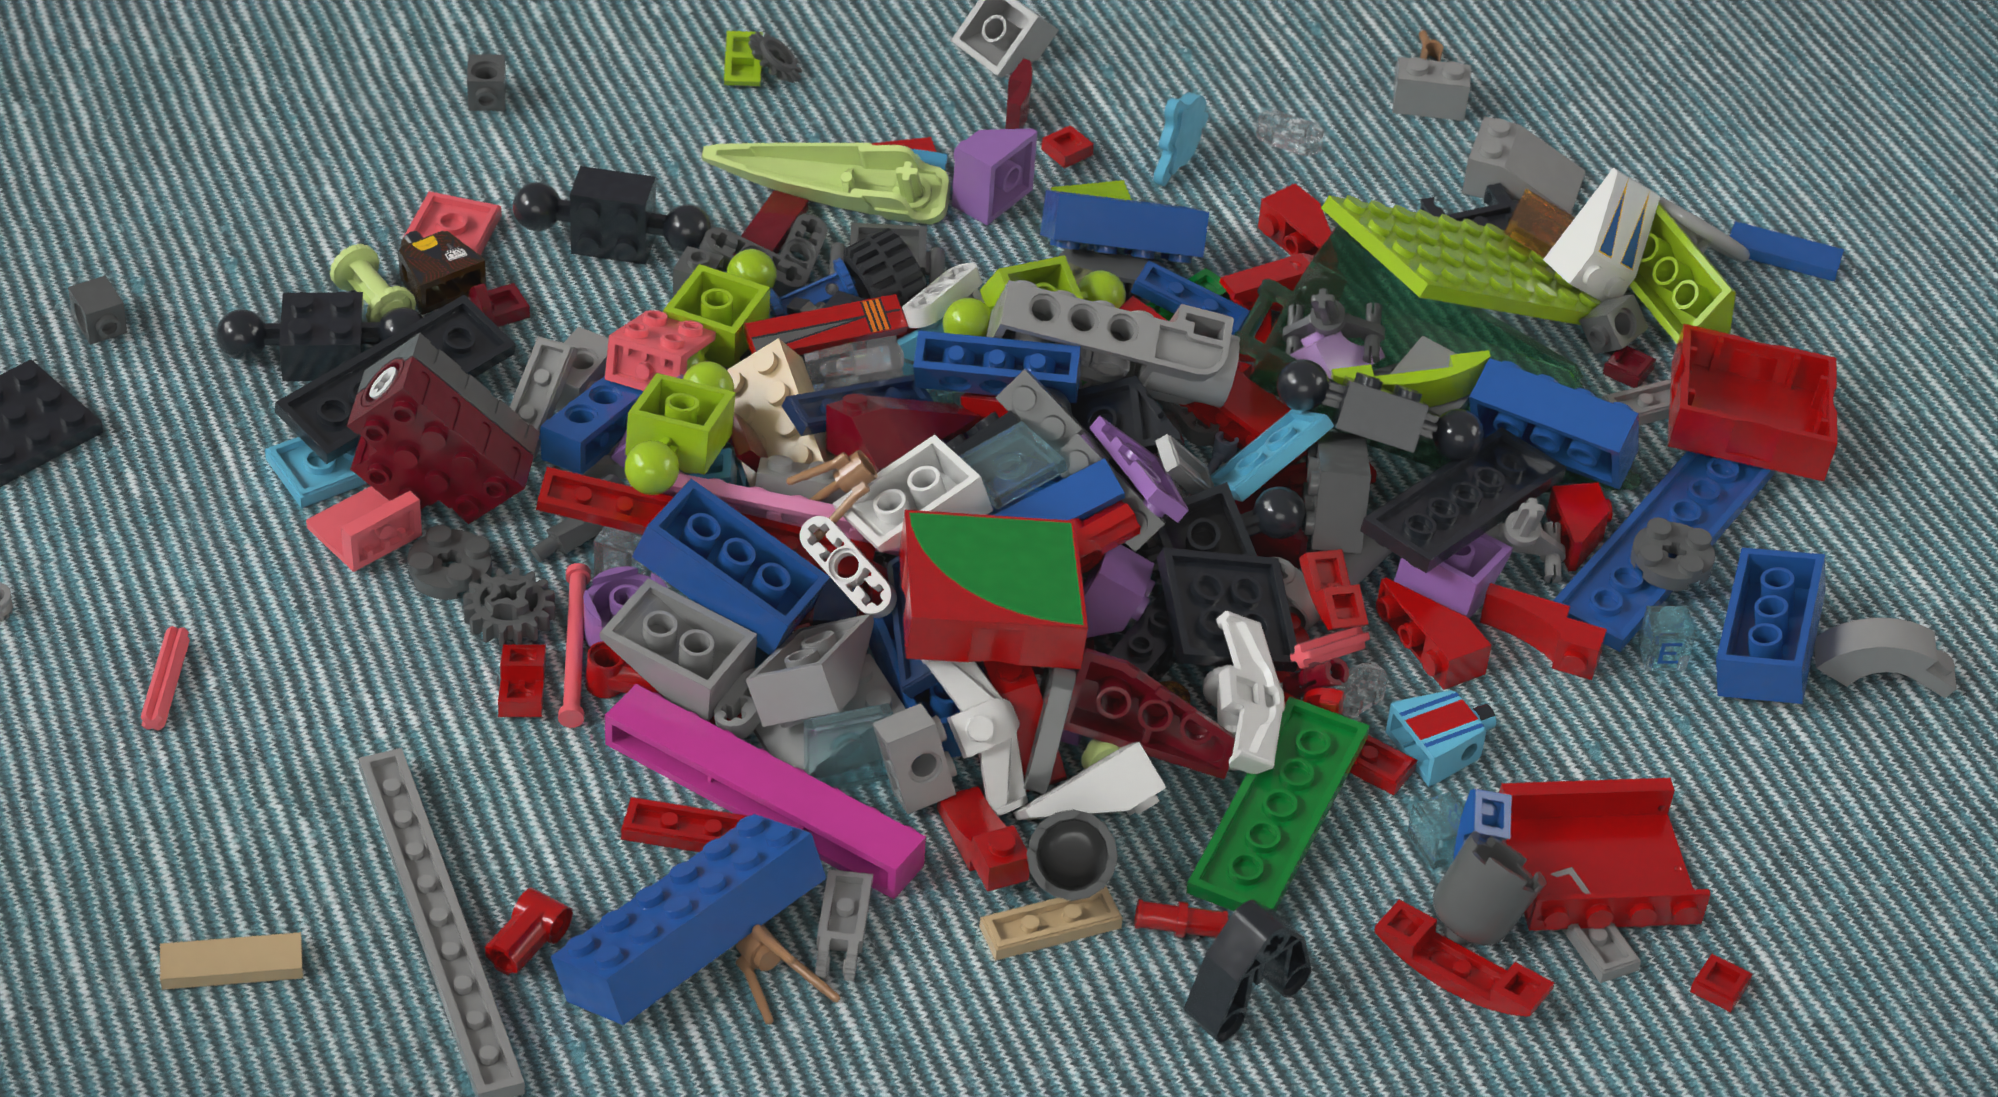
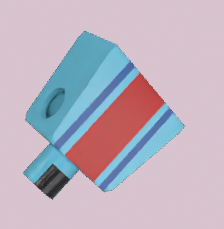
(1439, 732)

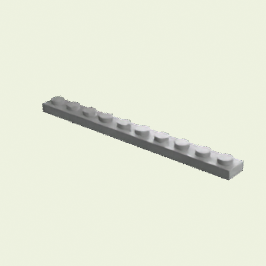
(441, 927)

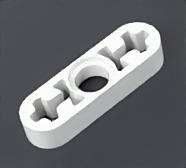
(934, 300)
(820, 553)

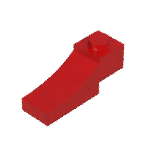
(1545, 625)
(984, 839)

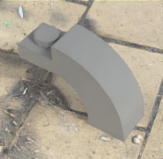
(1885, 646)

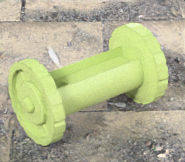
(357, 270)

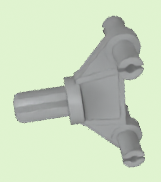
(1524, 533)

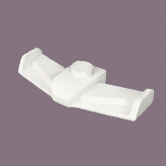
(1251, 693)
(985, 727)

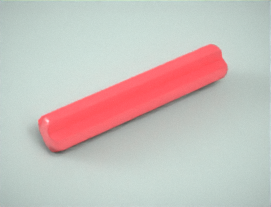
(1329, 646)
(165, 678)

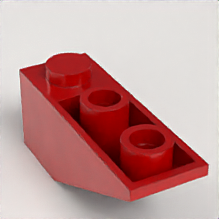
(1293, 220)
(1245, 284)
(1439, 637)

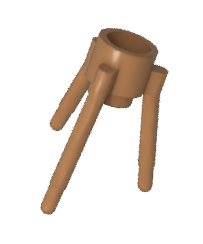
(852, 475)
(764, 952)

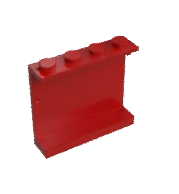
(1616, 843)

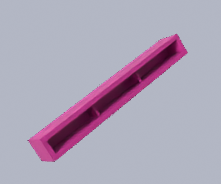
(755, 782)

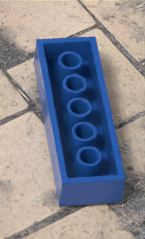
(687, 918)

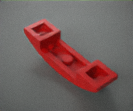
(1457, 969)

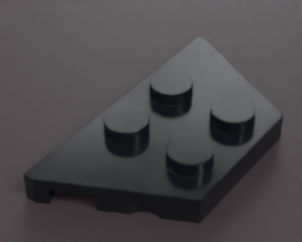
(1128, 408)

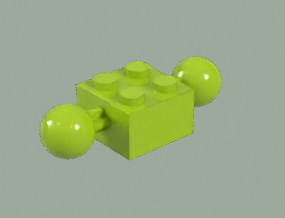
(726, 303)
(972, 316)
(678, 426)

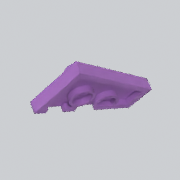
(1143, 470)

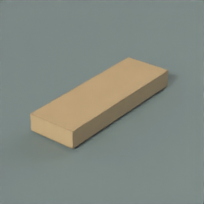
(1049, 924)
(231, 961)

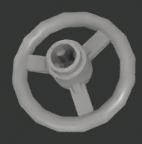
(1705, 234)

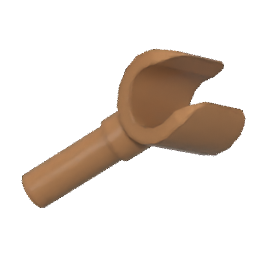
(1430, 47)

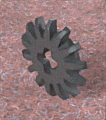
(775, 56)

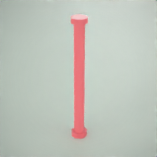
(571, 713)

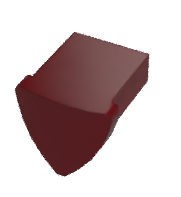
(500, 304)

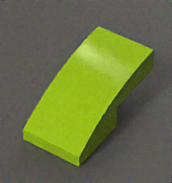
(740, 64)

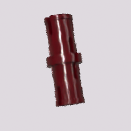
(1316, 676)

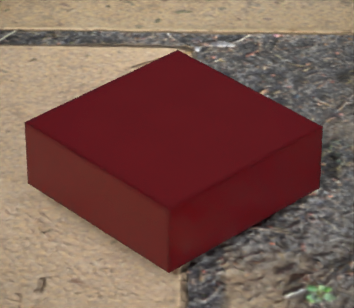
(1629, 366)

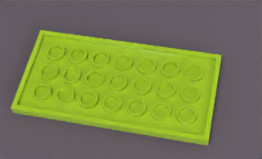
(1460, 261)

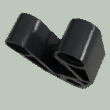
(1247, 950)

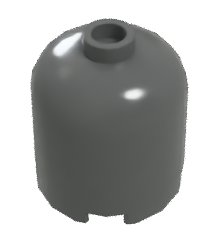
(1072, 855)
(1484, 892)

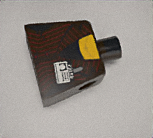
(438, 269)

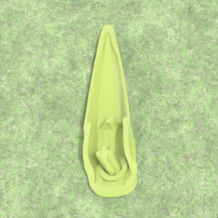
(843, 175)

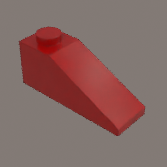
(1022, 690)

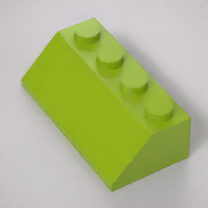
(1681, 282)

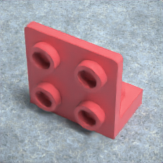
(653, 346)
(367, 526)

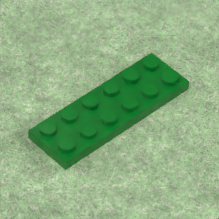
(1279, 810)

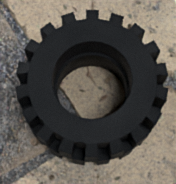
(884, 267)

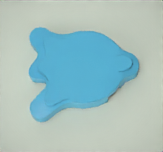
(1180, 134)

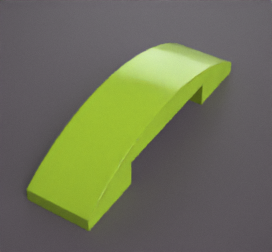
(1435, 385)

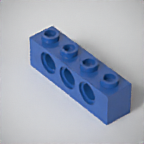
(991, 363)
(587, 426)

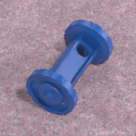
(815, 291)

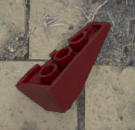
(890, 426)
(1127, 706)

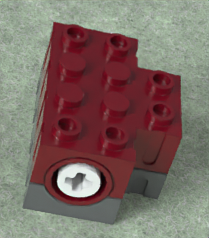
(438, 433)

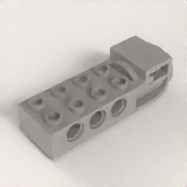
(1174, 359)

